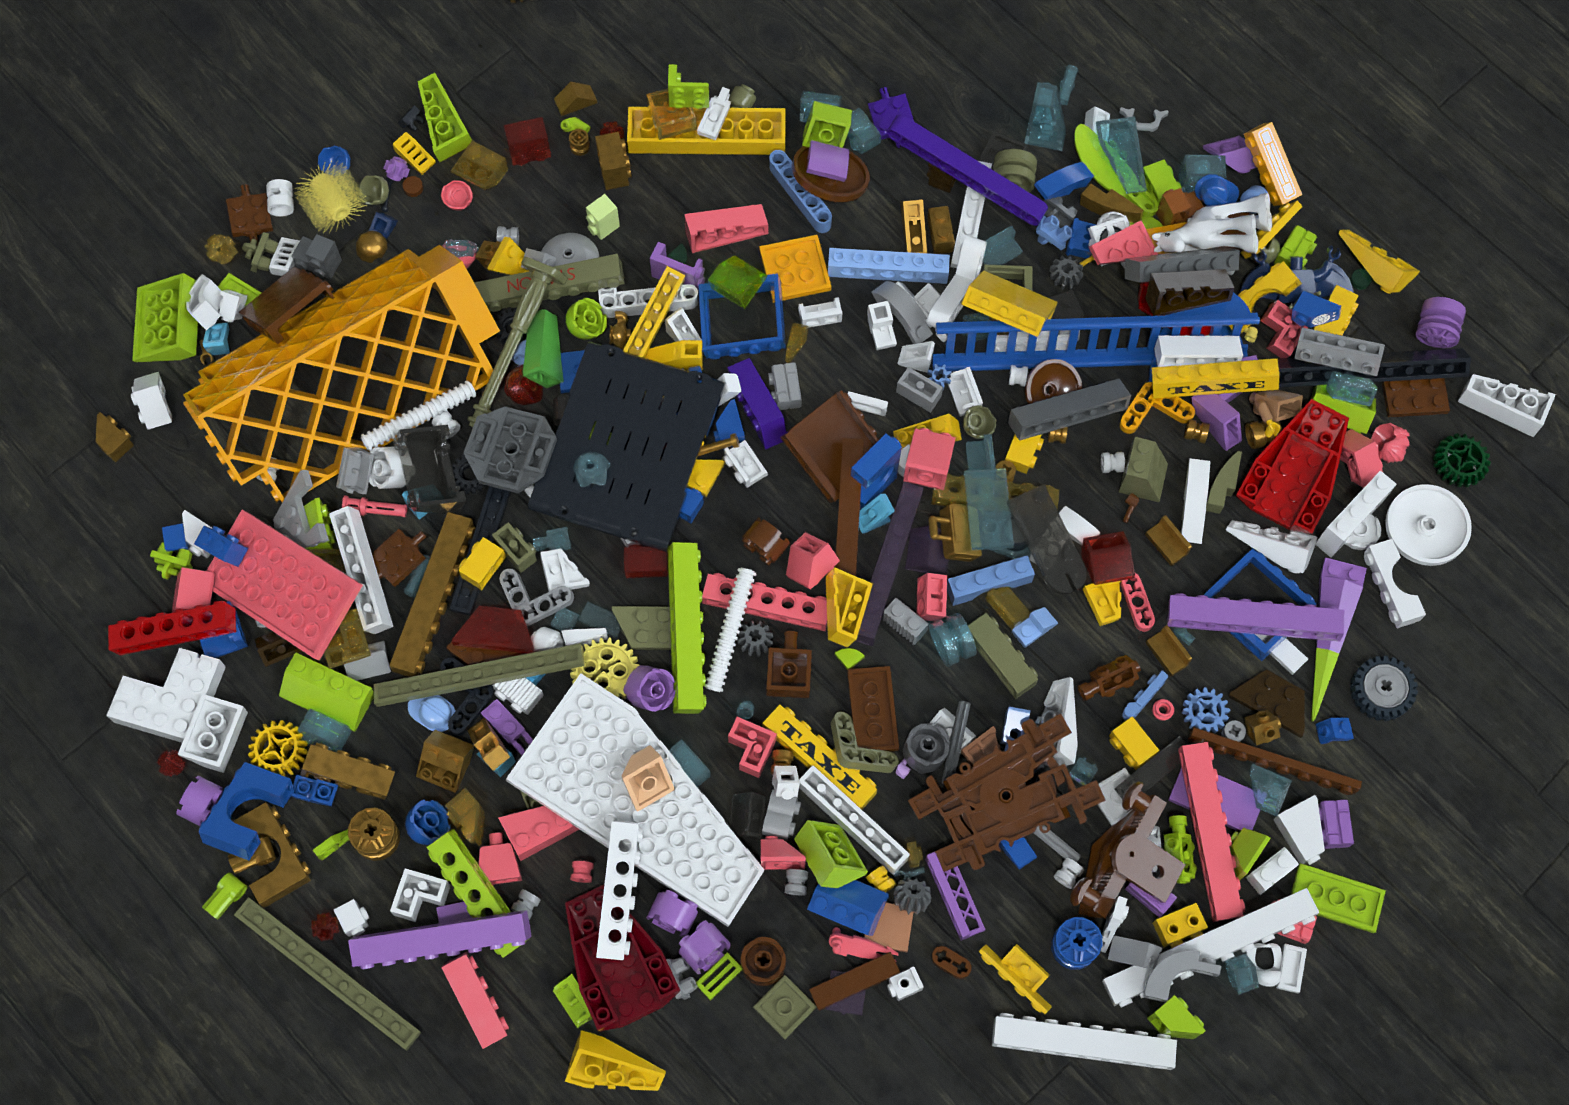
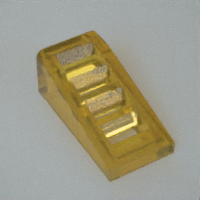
(796, 340)

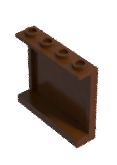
(283, 301)
(819, 441)

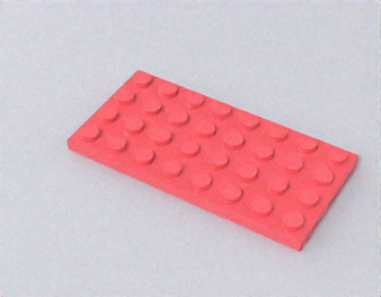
(285, 586)

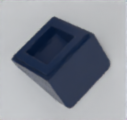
(383, 224)

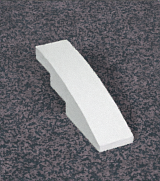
(1195, 500)

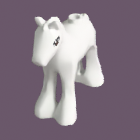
(1208, 222)

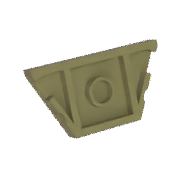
(645, 626)

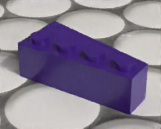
(758, 404)

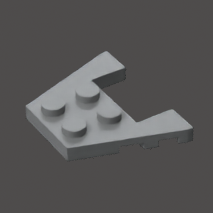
(292, 518)

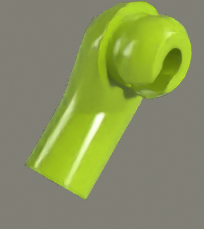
(574, 123)

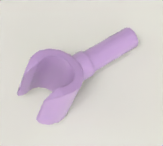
(902, 770)

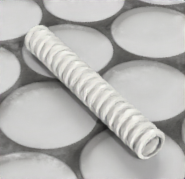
(419, 415)
(730, 629)

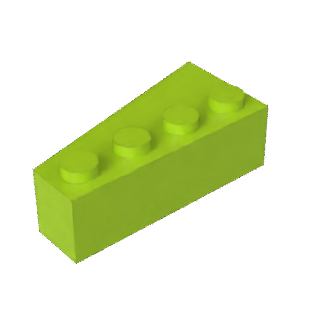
(444, 123)

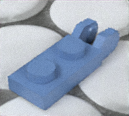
(1144, 697)

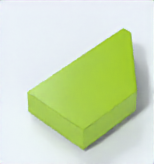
(331, 845)

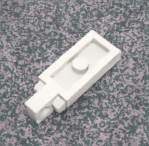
(715, 115)

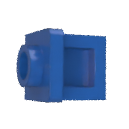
(1334, 730)

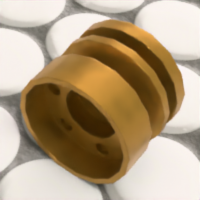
(384, 840)

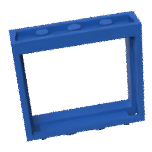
(734, 349)
(1290, 587)

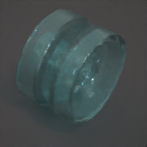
(952, 639)

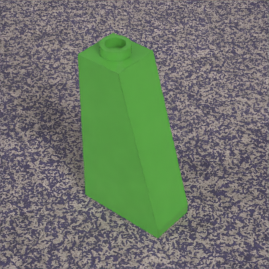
(542, 351)

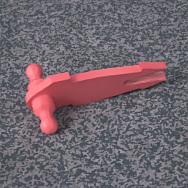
(856, 946)

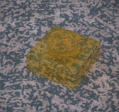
(915, 854)

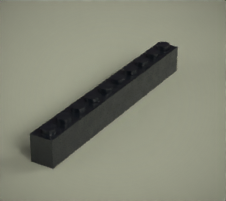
(1393, 367)

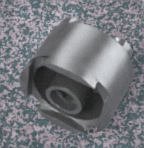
(920, 738)

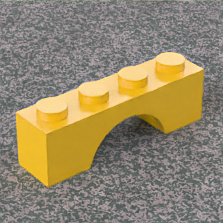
(1278, 280)

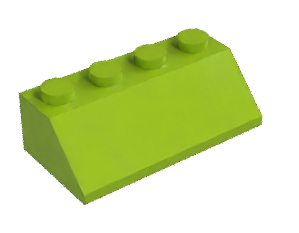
(325, 691)

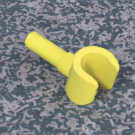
(1251, 334)

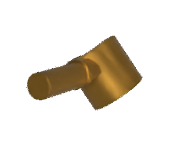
(205, 354)

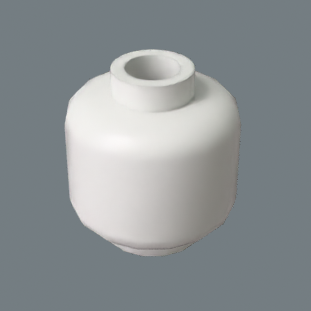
(546, 639)

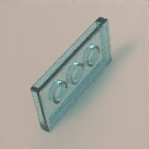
(987, 509)

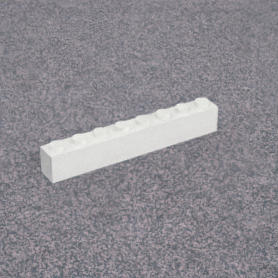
(1084, 1042)

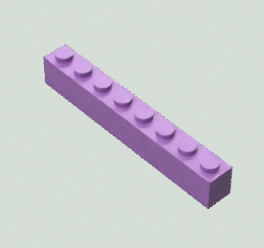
(1255, 617)
(440, 938)

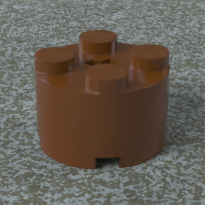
(765, 541)
(774, 955)

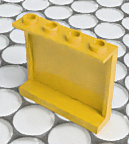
(1009, 303)

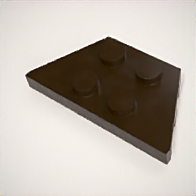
(1278, 696)

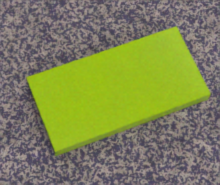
(1341, 897)

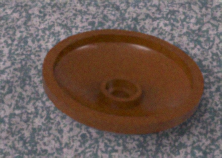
(1055, 374)

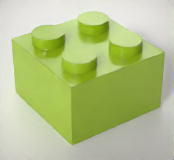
(827, 125)

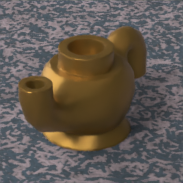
(619, 333)

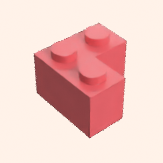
(1287, 331)
(1361, 457)
(757, 744)

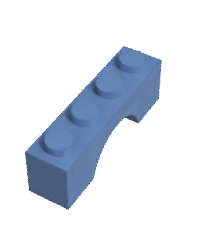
(1006, 574)

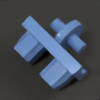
(1051, 232)

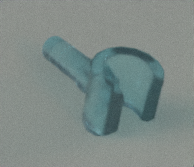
(909, 874)

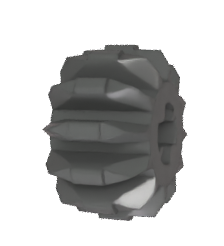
(1066, 279)
(749, 633)
(912, 896)

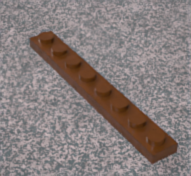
(1282, 764)

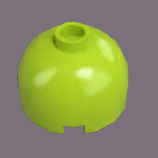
(586, 319)

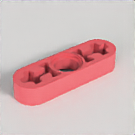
(1148, 614)

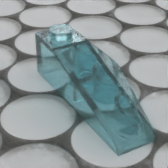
(1122, 148)

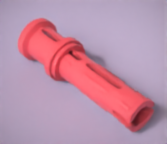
(363, 503)

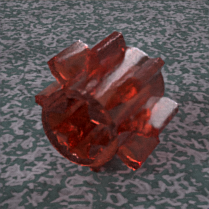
(612, 127)
(170, 763)
(324, 926)

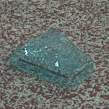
(1268, 789)

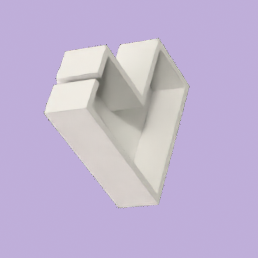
(169, 708)

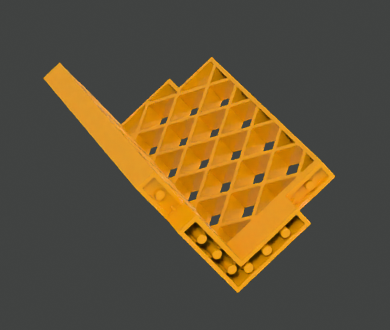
(315, 340)

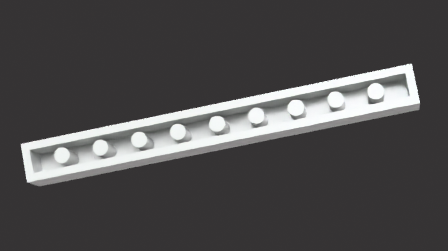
(1221, 942)

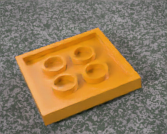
(798, 265)

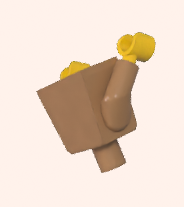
(1275, 406)

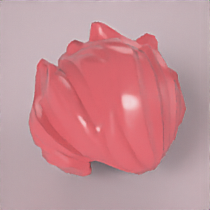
(1391, 442)

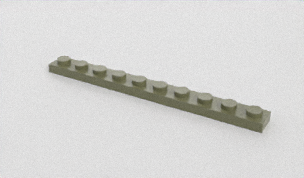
(479, 675)
(327, 974)

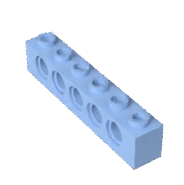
(888, 265)

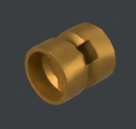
(1256, 436)

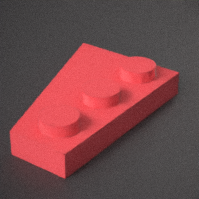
(1127, 243)

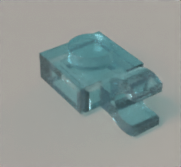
(555, 539)

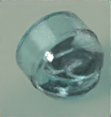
(741, 709)

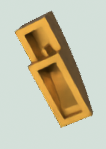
(1101, 203)
(488, 744)

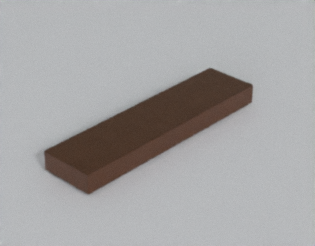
(854, 981)

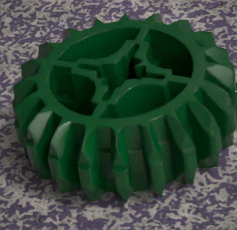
(1473, 460)

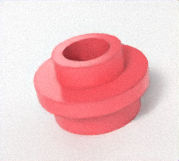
(1165, 704)

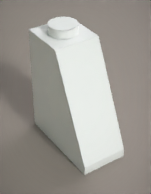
(1303, 830)

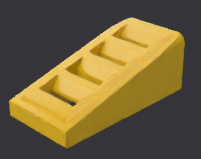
(405, 144)

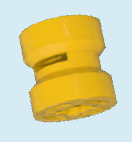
(881, 880)

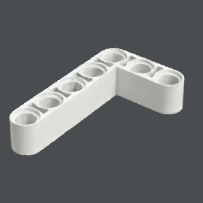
(967, 271)
(639, 297)

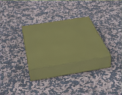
(784, 1007)

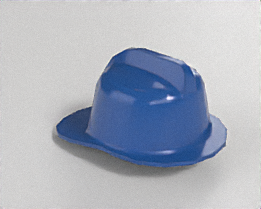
(1216, 190)

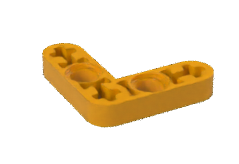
(1157, 403)

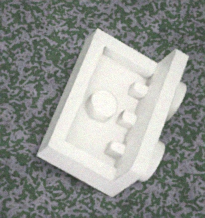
(745, 463)

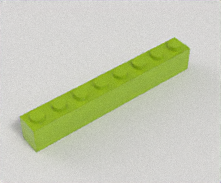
(686, 627)

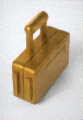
(954, 533)

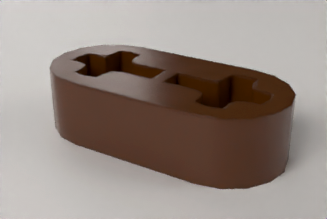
(954, 958)

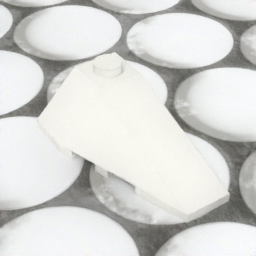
(1061, 700)

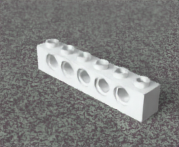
(606, 947)

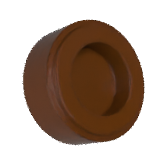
(413, 186)

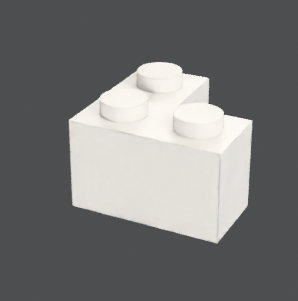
(150, 397)
(417, 888)

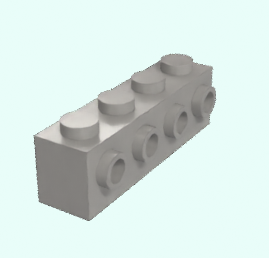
(1339, 351)

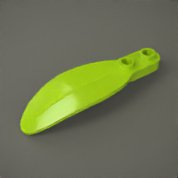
(1095, 159)

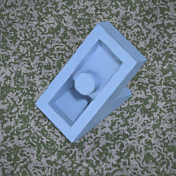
(1035, 626)

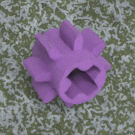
(396, 168)

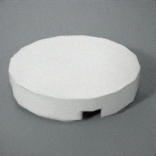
(1365, 534)

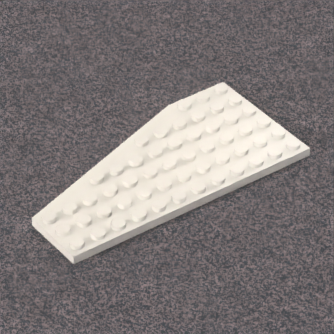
(577, 774)

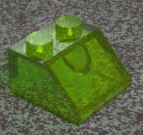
(736, 280)

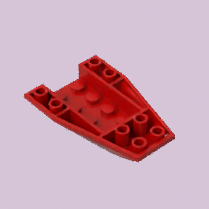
(1297, 469)

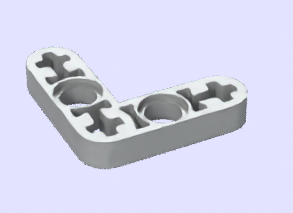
(526, 604)

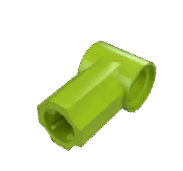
(229, 890)

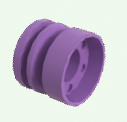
(1440, 322)

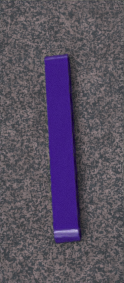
(967, 170)

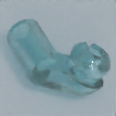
(1185, 636)

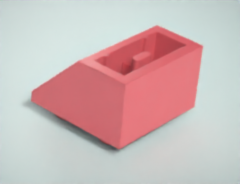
(810, 560)

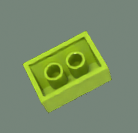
(1359, 415)
(829, 854)

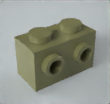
(515, 548)

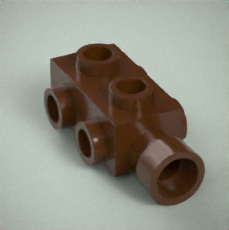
(1110, 677)

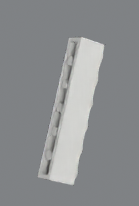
(361, 567)
(853, 820)

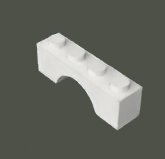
(1402, 607)

